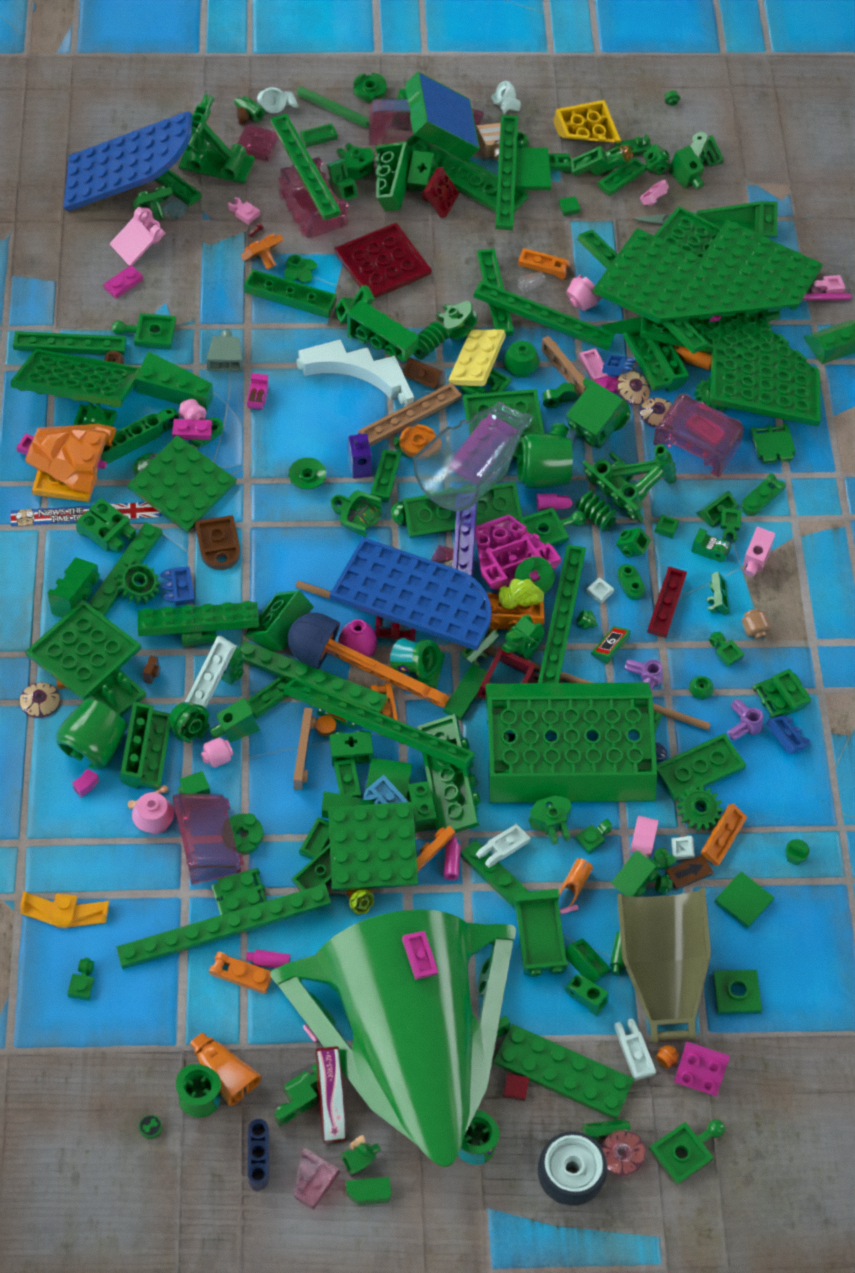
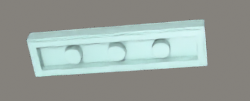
(211, 672)

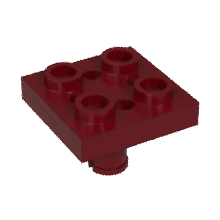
(441, 196)

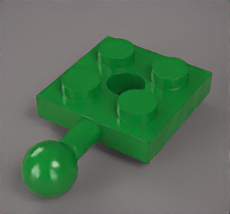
(145, 325)
(549, 520)
(685, 1138)

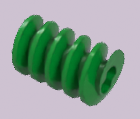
(430, 339)
(595, 511)

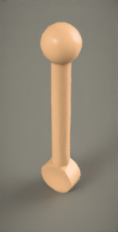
(163, 789)

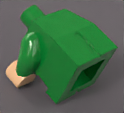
(360, 1156)

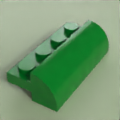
(657, 361)
(145, 747)

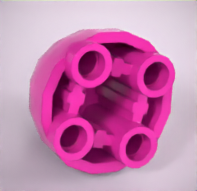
(359, 637)

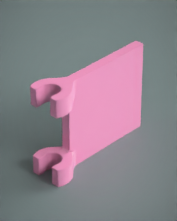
(136, 238)

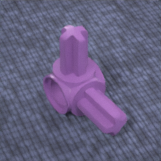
(646, 670)
(750, 721)

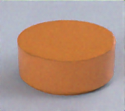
(325, 726)

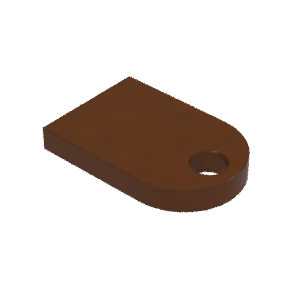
(218, 539)

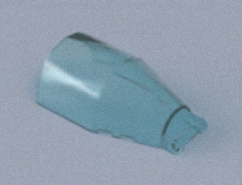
(470, 457)

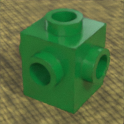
(657, 159)
(633, 542)

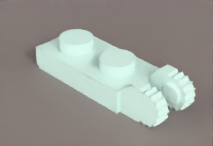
(504, 845)
(635, 1051)

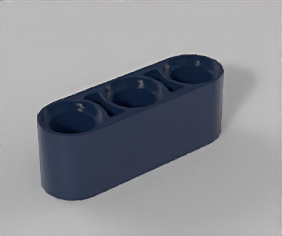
(258, 1143)

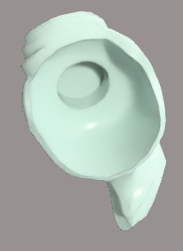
(506, 97)
(274, 100)

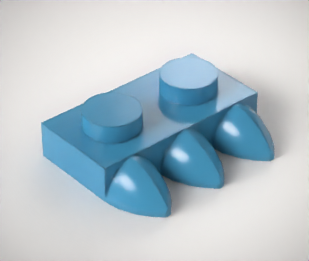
(383, 792)

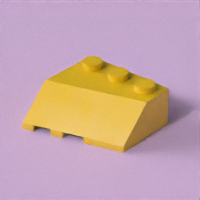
(586, 122)

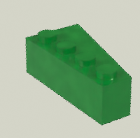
(392, 174)
(381, 331)
(171, 383)

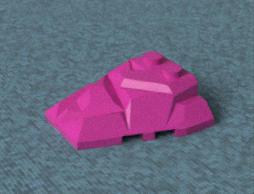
(504, 545)

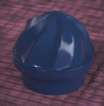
(661, 752)

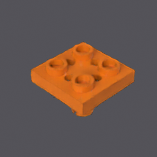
(263, 250)

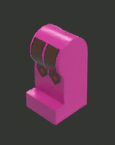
(258, 391)

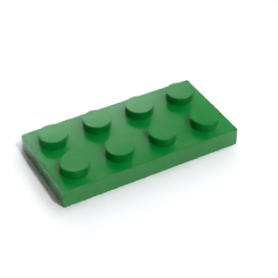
(700, 766)

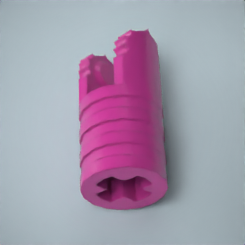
(547, 501)

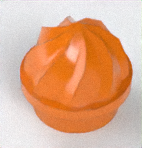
(667, 1056)

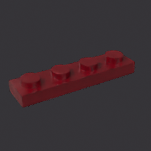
(667, 602)

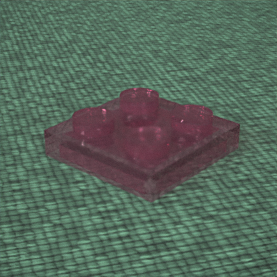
(258, 141)

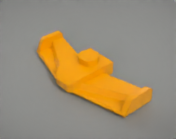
(64, 910)

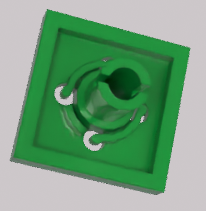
(153, 200)

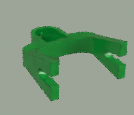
(346, 506)

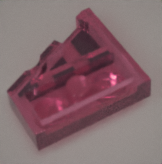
(314, 1179)

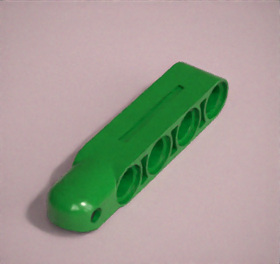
(139, 434)

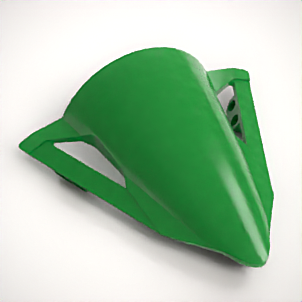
(415, 1042)

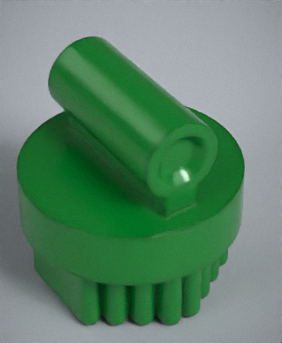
(797, 851)

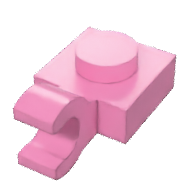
(830, 284)

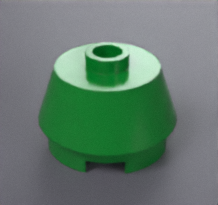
(521, 359)
(189, 721)

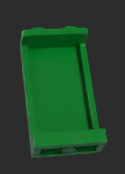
(540, 932)

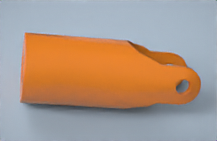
(700, 359)
(577, 878)

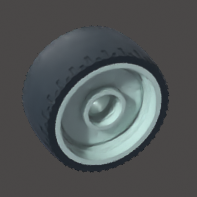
(574, 1151)

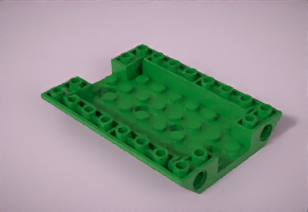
(571, 765)

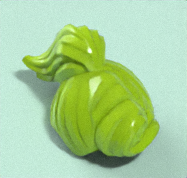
(520, 593)

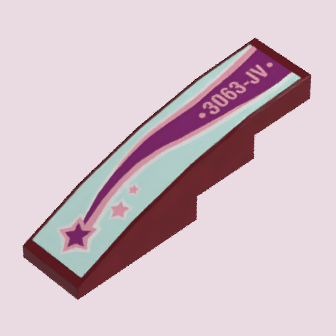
(330, 1095)

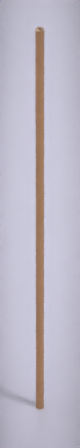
(564, 676)

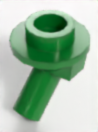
(664, 858)

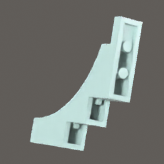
(381, 373)

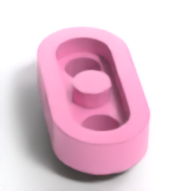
(657, 190)

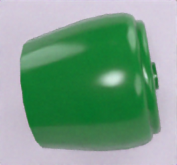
(544, 460)
(91, 732)

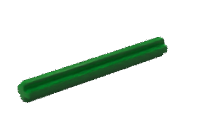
(332, 106)

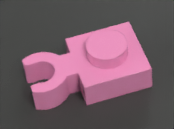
(245, 212)

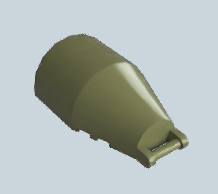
(666, 957)

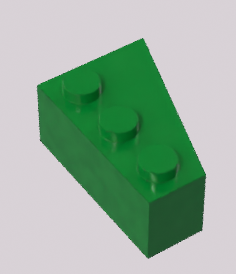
(74, 587)

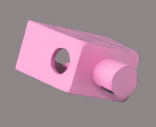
(758, 551)

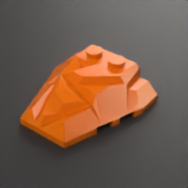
(70, 453)

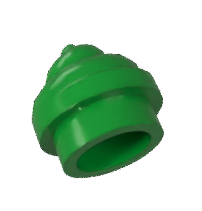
(586, 619)

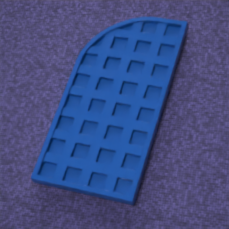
(126, 161)
(415, 593)

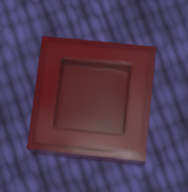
(516, 1087)

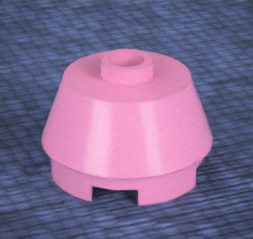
(581, 293)
(153, 813)

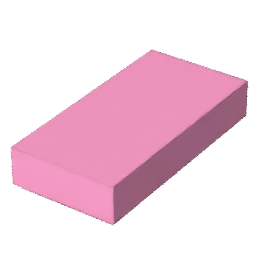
(592, 363)

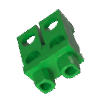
(105, 526)

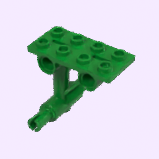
(209, 154)
(626, 494)

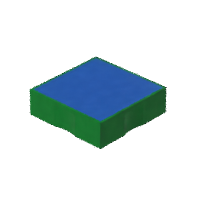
(442, 116)

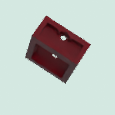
(521, 664)

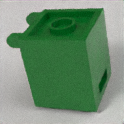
(596, 414)

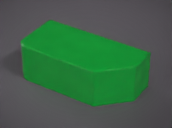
(369, 1190)

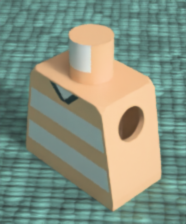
(488, 139)

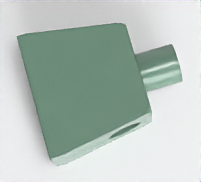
(225, 353)

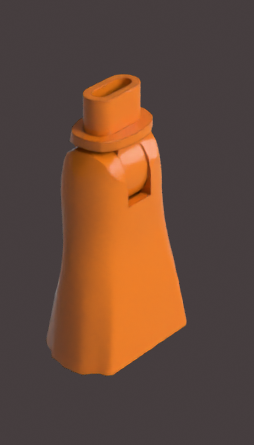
(233, 1073)

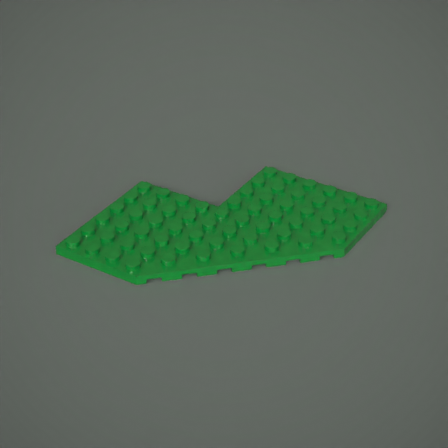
(732, 277)
(752, 367)

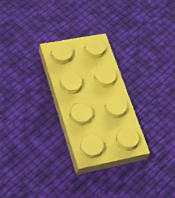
(477, 357)

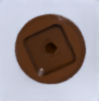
(242, 115)
(114, 356)

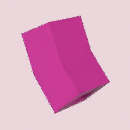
(85, 783)

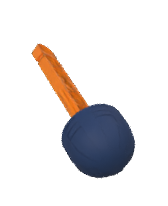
(314, 638)

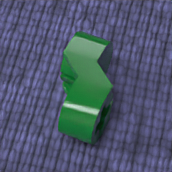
(564, 393)

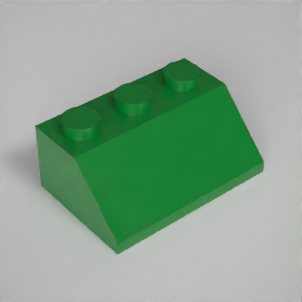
(833, 341)
(278, 618)

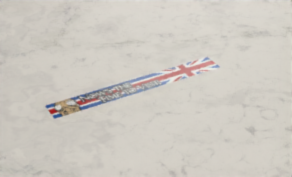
(72, 514)

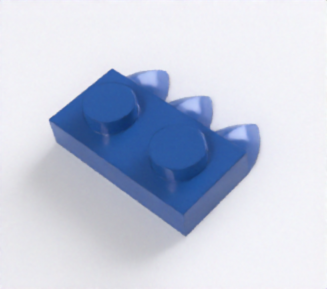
(617, 365)
(179, 584)
(787, 734)

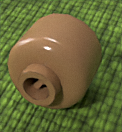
(756, 623)

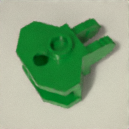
(357, 160)
(456, 319)
(523, 637)
(551, 817)

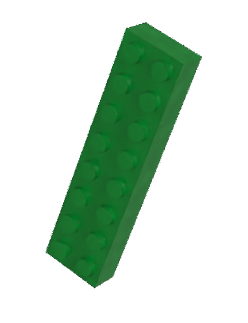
(290, 293)
(315, 872)

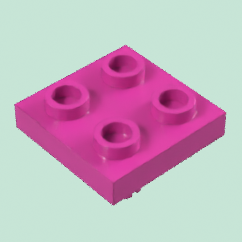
(701, 1068)

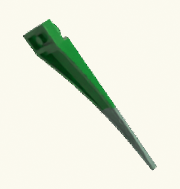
(756, 216)

